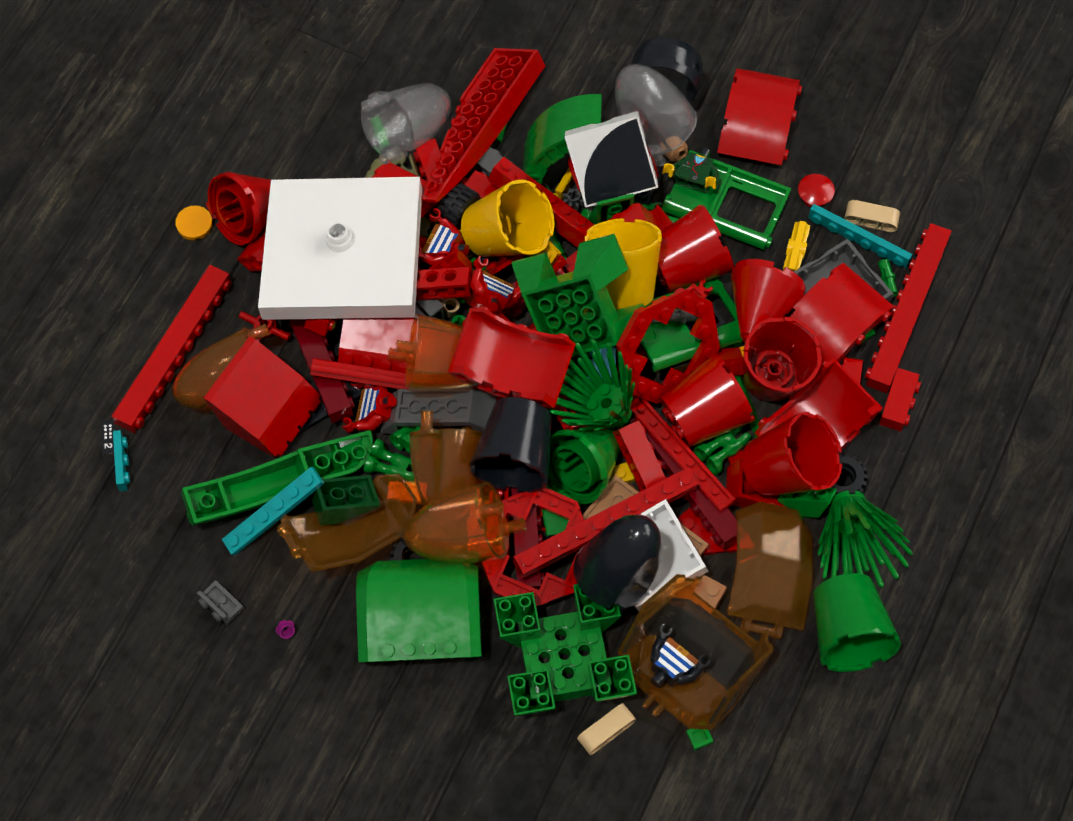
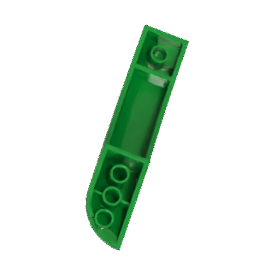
(261, 483)

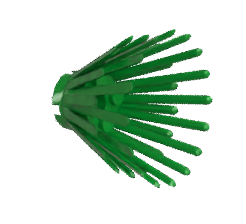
(603, 401)
(852, 518)

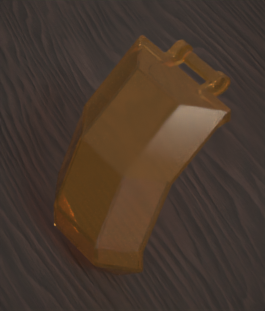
(355, 538)
(771, 568)

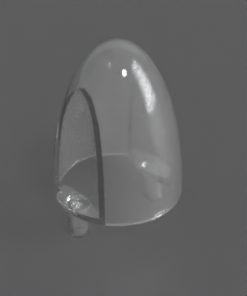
(662, 108)
(404, 118)

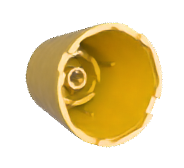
(509, 221)
(641, 249)

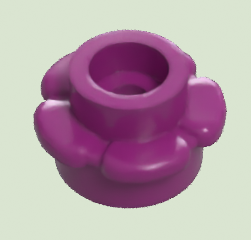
(285, 633)

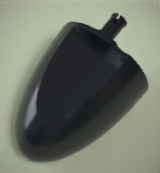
(620, 562)

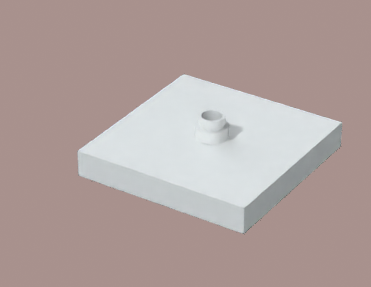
(341, 248)

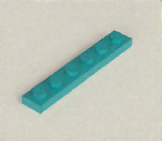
(859, 235)
(272, 511)

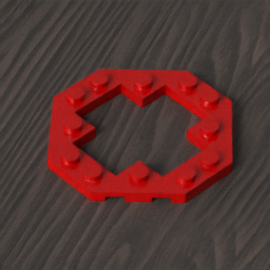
(662, 310)
(552, 586)

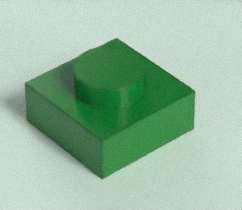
(699, 738)

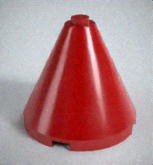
(239, 205)
(763, 292)

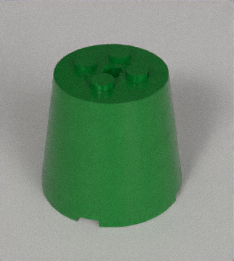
(852, 624)

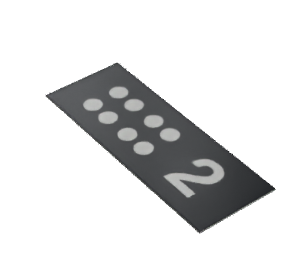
(107, 429)

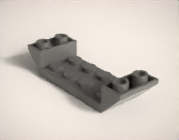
(449, 408)

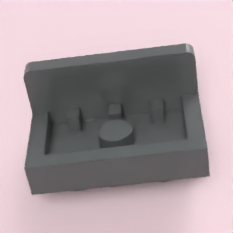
(220, 602)

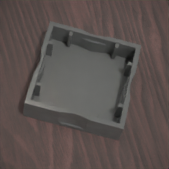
(847, 254)

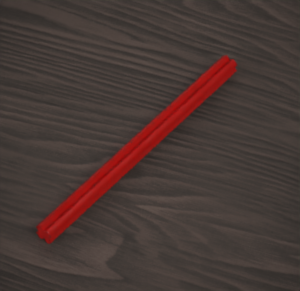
(361, 374)

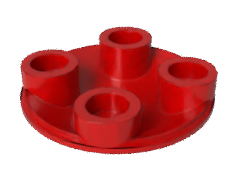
(816, 190)

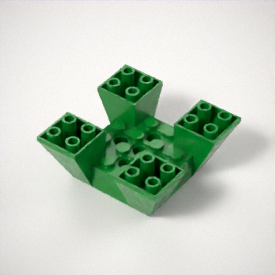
(578, 300)
(536, 637)

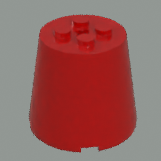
(692, 251)
(786, 348)
(706, 403)
(794, 457)

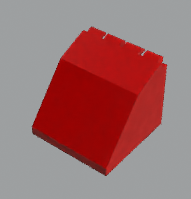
(262, 398)

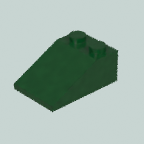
(344, 499)

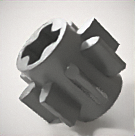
(573, 199)

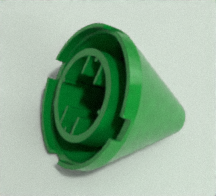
(582, 462)

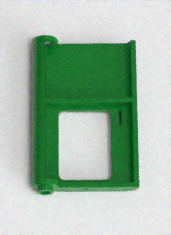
(685, 199)
(676, 344)

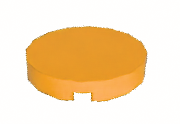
(194, 222)

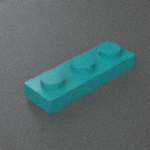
(121, 460)

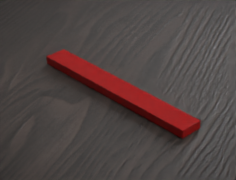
(681, 453)

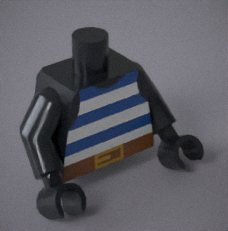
(673, 663)

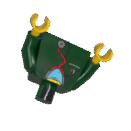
(694, 171)

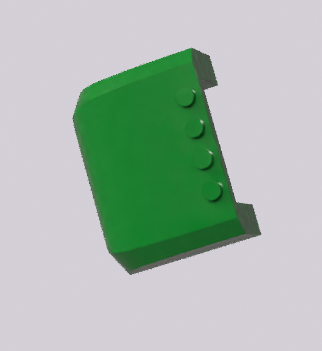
(418, 611)

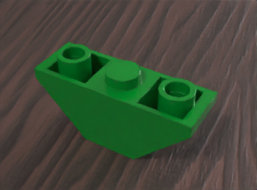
(808, 503)

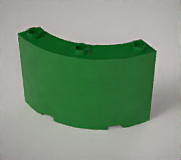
(546, 136)

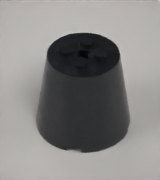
(514, 446)

